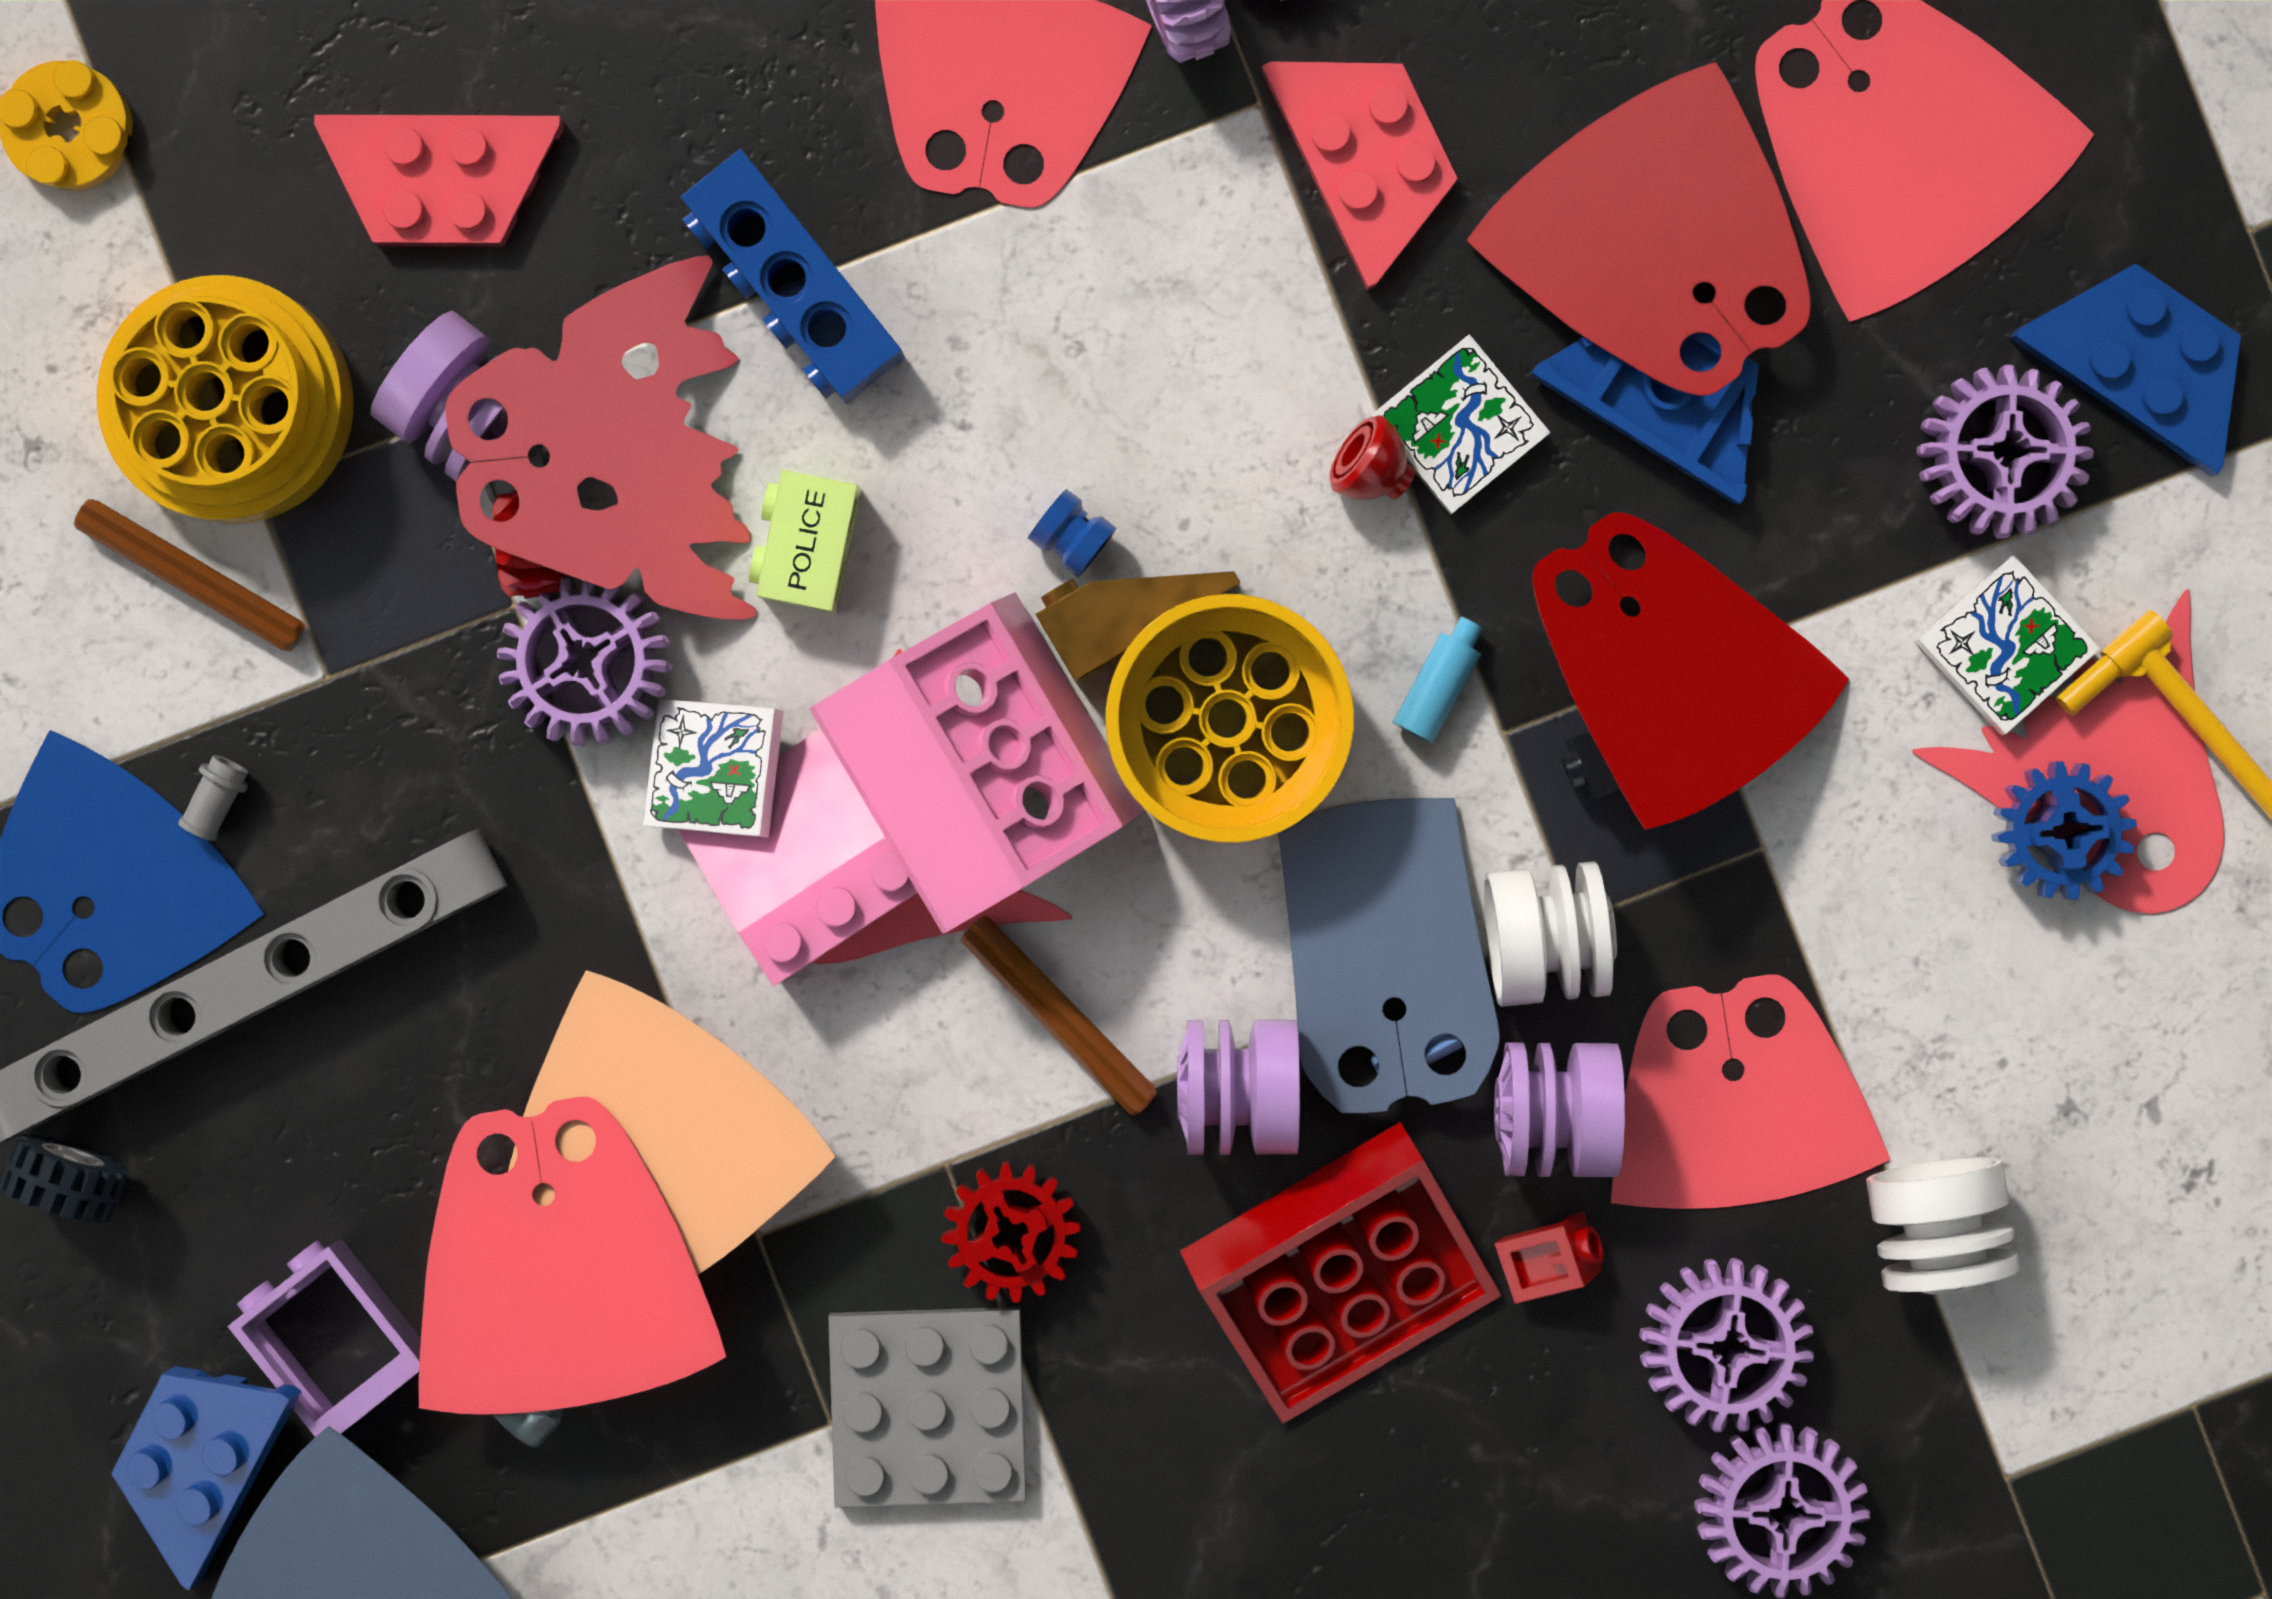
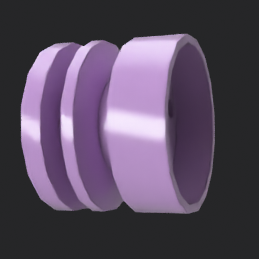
(419, 385)
(1241, 1087)
(1561, 1109)

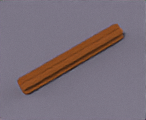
(189, 575)
(1059, 1015)

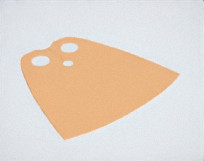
(698, 1114)

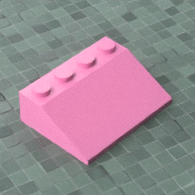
(817, 872)

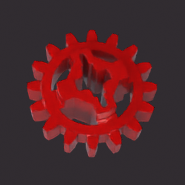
(985, 1244)

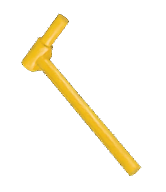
(2143, 651)

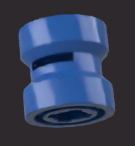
(1071, 533)

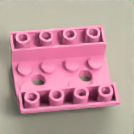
(954, 774)

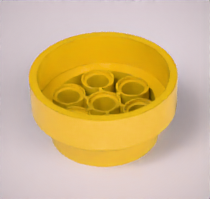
(280, 460)
(1312, 690)

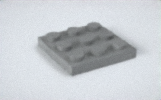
(927, 1407)

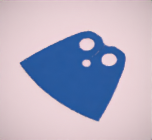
(111, 838)

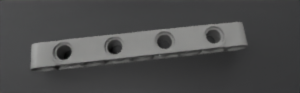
(246, 982)

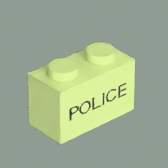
(805, 541)

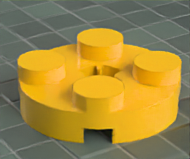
(73, 88)

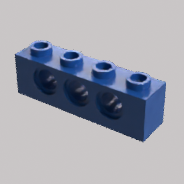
(741, 191)

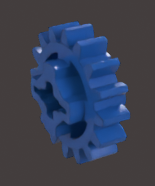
(2059, 806)

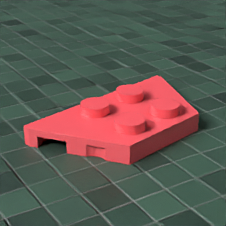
(1365, 152)
(438, 174)

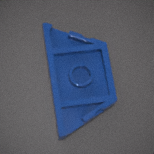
(2146, 359)
(1691, 432)
(198, 1460)

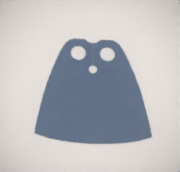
(349, 1532)

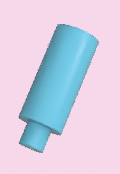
(1439, 682)

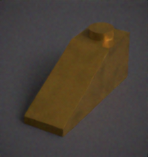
(1105, 616)

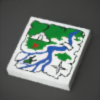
(1462, 424)
(2007, 645)
(713, 768)

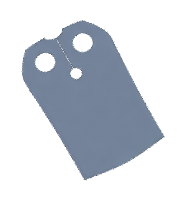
(1378, 916)

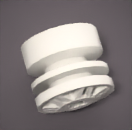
(1549, 933)
(1944, 1232)

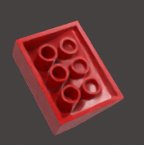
(1340, 1273)

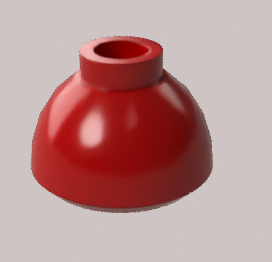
(1372, 462)

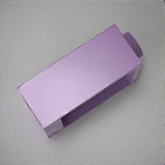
(283, 1367)

